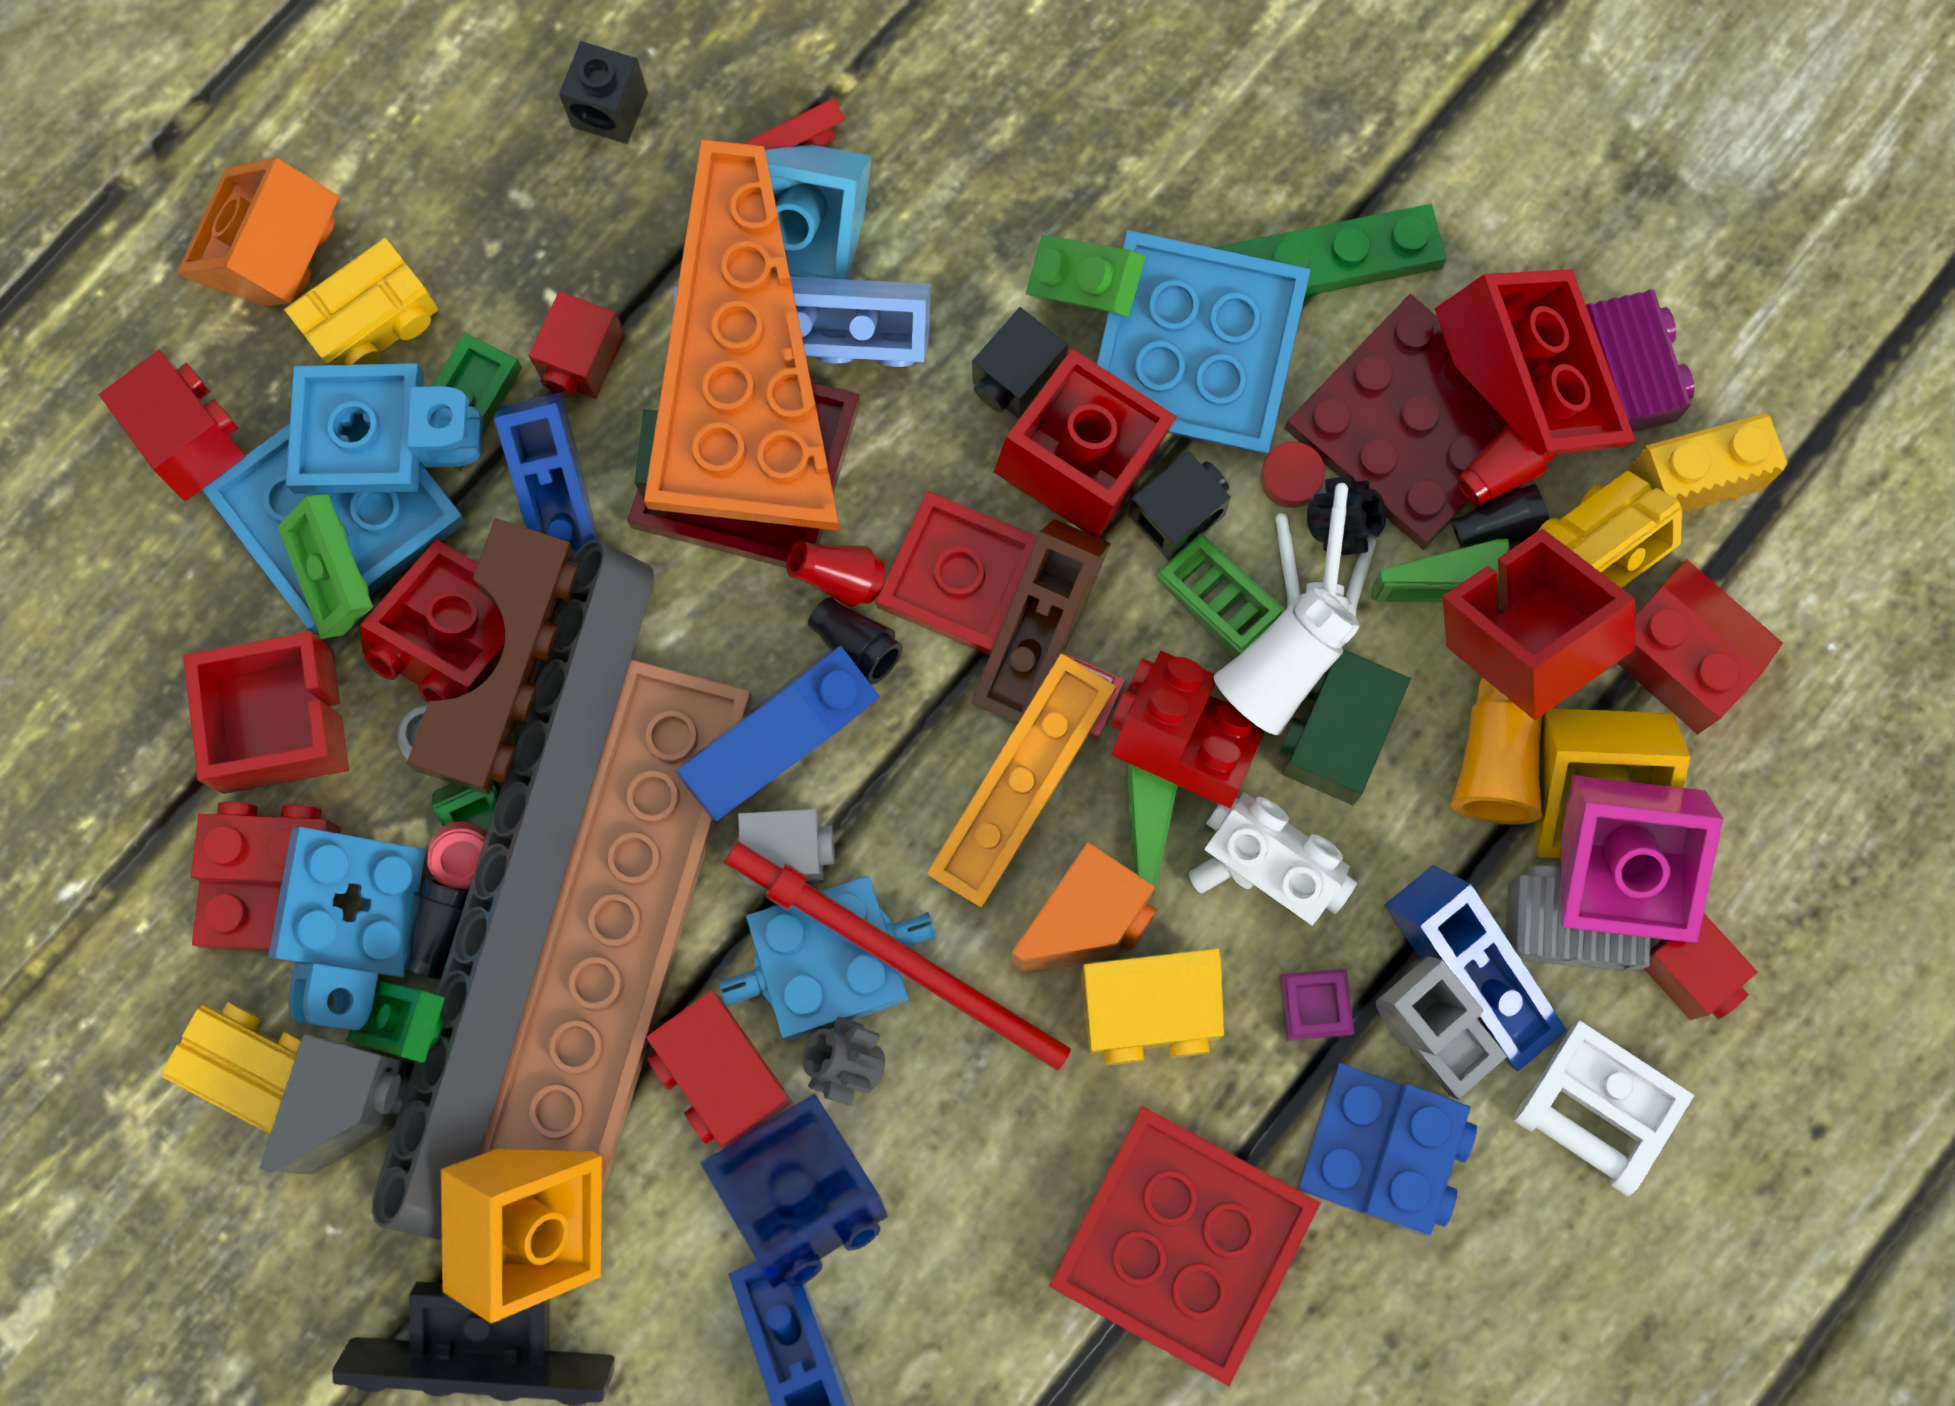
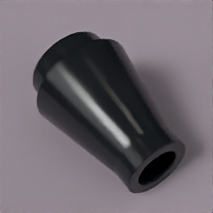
(1508, 516)
(864, 640)
(433, 927)

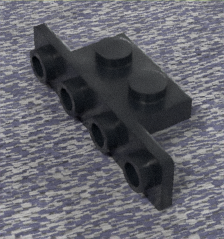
(466, 1354)

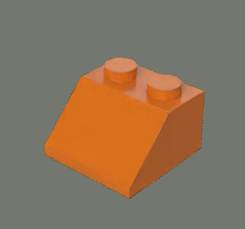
(260, 233)
(1087, 915)

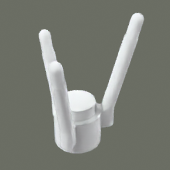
(1332, 558)

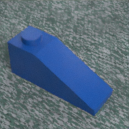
(546, 469)
(777, 733)
(1451, 923)
(789, 1342)

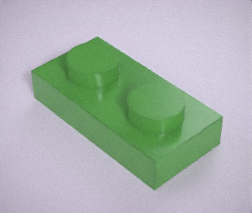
(1085, 275)
(325, 566)

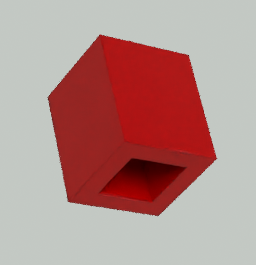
(576, 346)
(1703, 974)

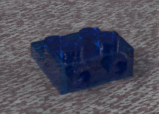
(796, 1193)

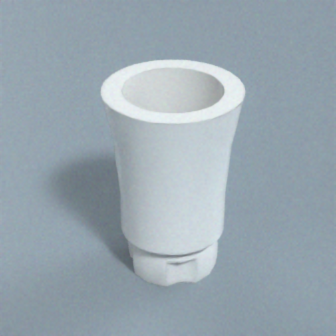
(1287, 660)

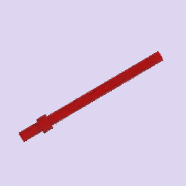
(789, 888)

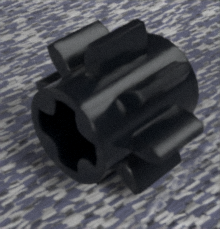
(1363, 518)

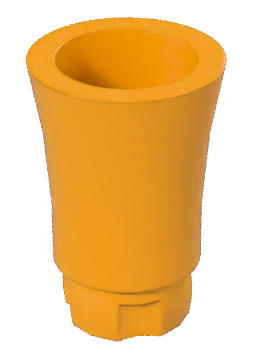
(1500, 762)

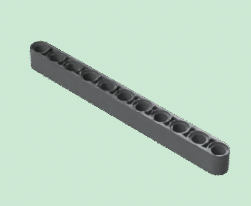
(515, 888)

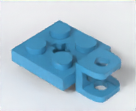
(405, 422)
(335, 952)

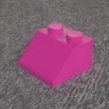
(1637, 858)

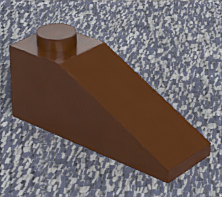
(1040, 618)

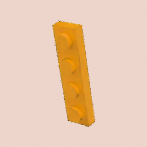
(1021, 780)

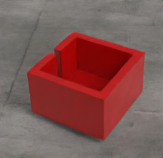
(1556, 624)
(265, 713)

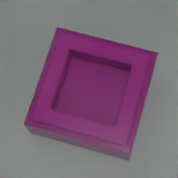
(1316, 1004)

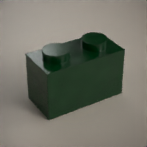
(1344, 727)

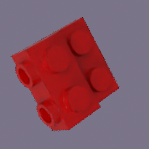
(435, 627)
(1182, 731)
(241, 872)

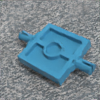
(817, 974)

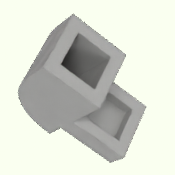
(1440, 1024)

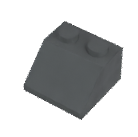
(333, 1105)

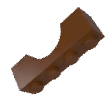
(469, 735)

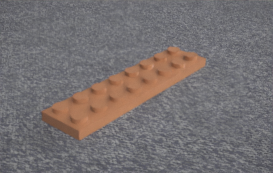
(614, 922)

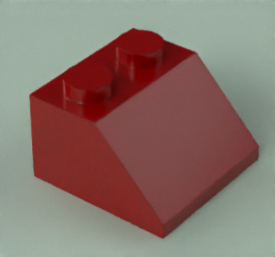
(1083, 443)
(1697, 648)

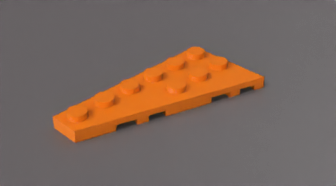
(737, 390)

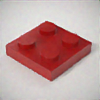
(956, 572)

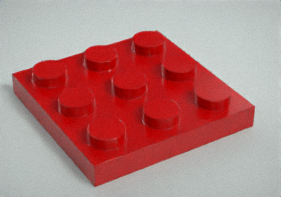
(1185, 1245)

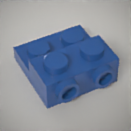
(1387, 1150)

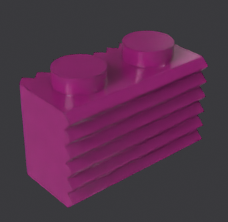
(1641, 358)

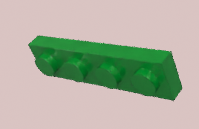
(1356, 249)

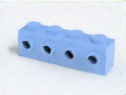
(862, 319)

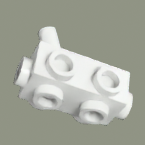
(1266, 851)

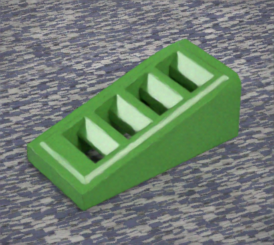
(1436, 575)
(1240, 586)
(1149, 815)

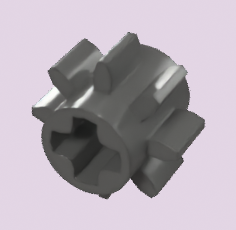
(844, 1060)

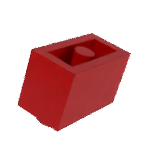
(173, 425)
(717, 1071)

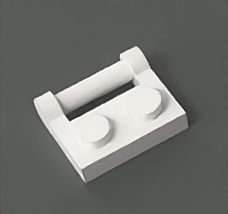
(1617, 1090)

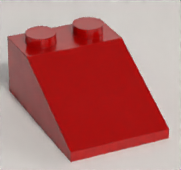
(1536, 360)

